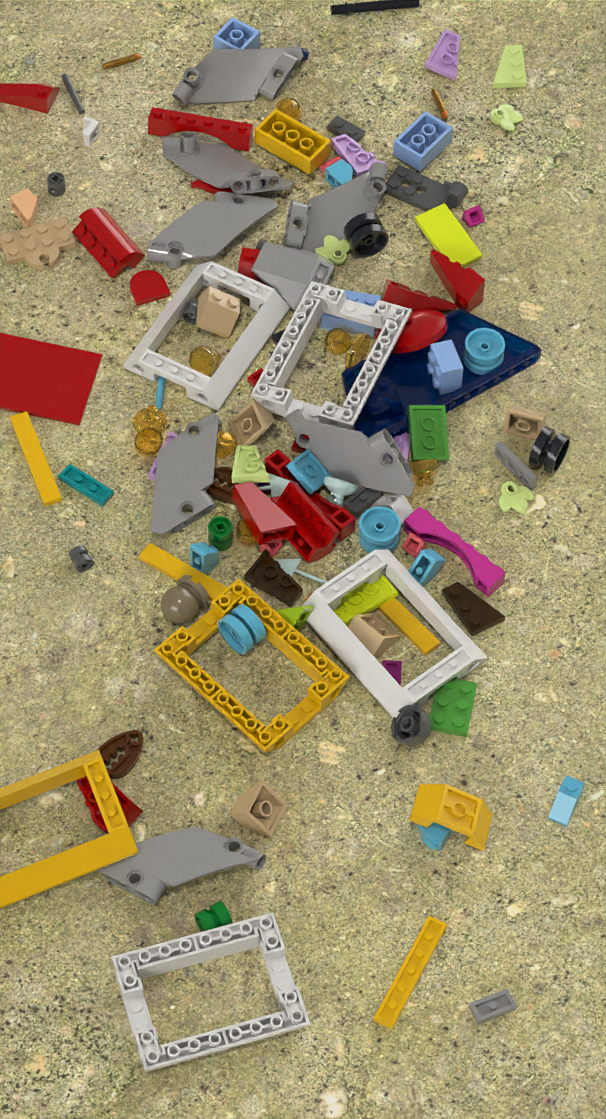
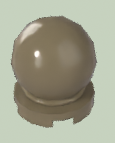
(183, 601)

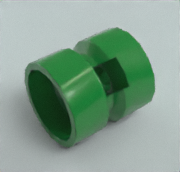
(220, 533)
(214, 917)

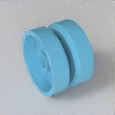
(483, 350)
(379, 529)
(242, 629)

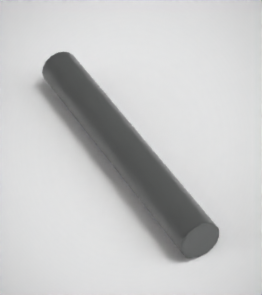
(73, 94)

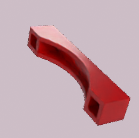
(166, 122)
(338, 515)

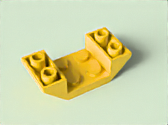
(452, 810)

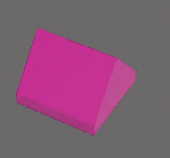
(473, 216)

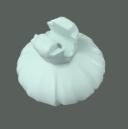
(339, 490)

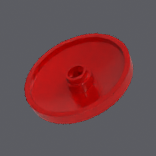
(420, 330)

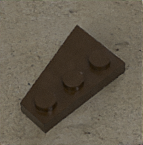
(271, 578)
(471, 609)

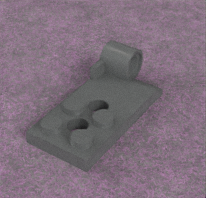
(435, 193)

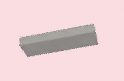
(515, 465)

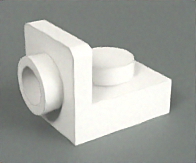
(91, 131)

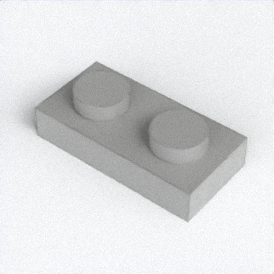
(492, 1006)

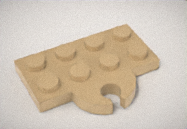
(37, 243)

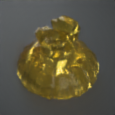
(204, 360)
(149, 417)
(424, 469)

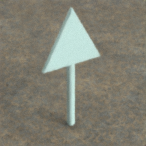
(277, 485)
(290, 566)

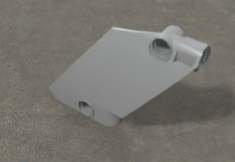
(238, 75)
(221, 165)
(333, 210)
(208, 228)
(354, 456)
(184, 475)
(177, 860)

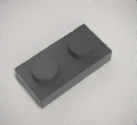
(340, 126)
(362, 500)

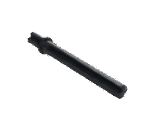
(348, 8)

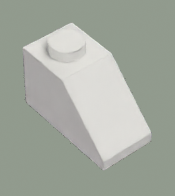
(397, 503)

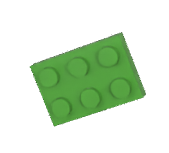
(428, 432)
(453, 707)

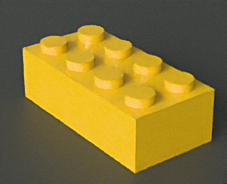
(292, 141)

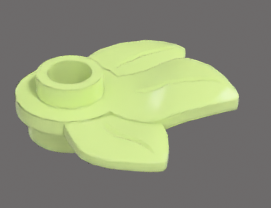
(506, 117)
(334, 247)
(517, 499)

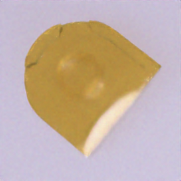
(360, 348)

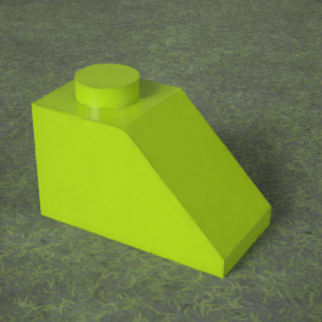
(296, 616)

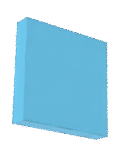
(308, 471)

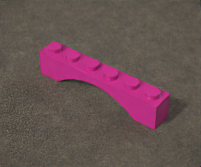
(485, 574)

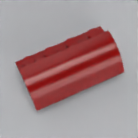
(107, 241)
(313, 531)

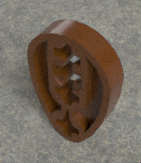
(222, 493)
(121, 743)

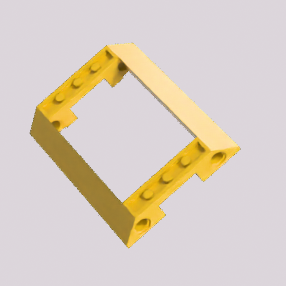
(326, 675)
(79, 859)

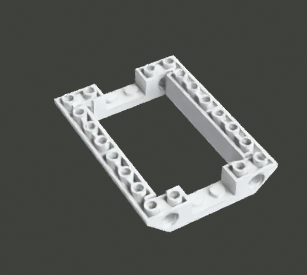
(330, 300)
(216, 389)
(358, 657)
(199, 948)

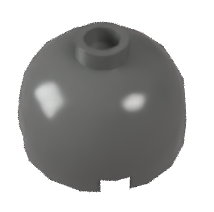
(411, 726)

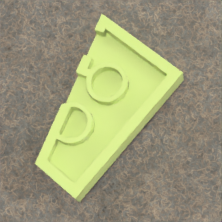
(511, 68)
(248, 466)

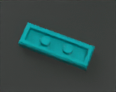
(86, 485)

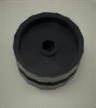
(366, 235)
(549, 449)

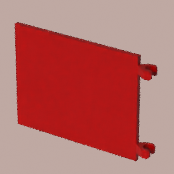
(46, 378)

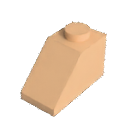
(25, 206)

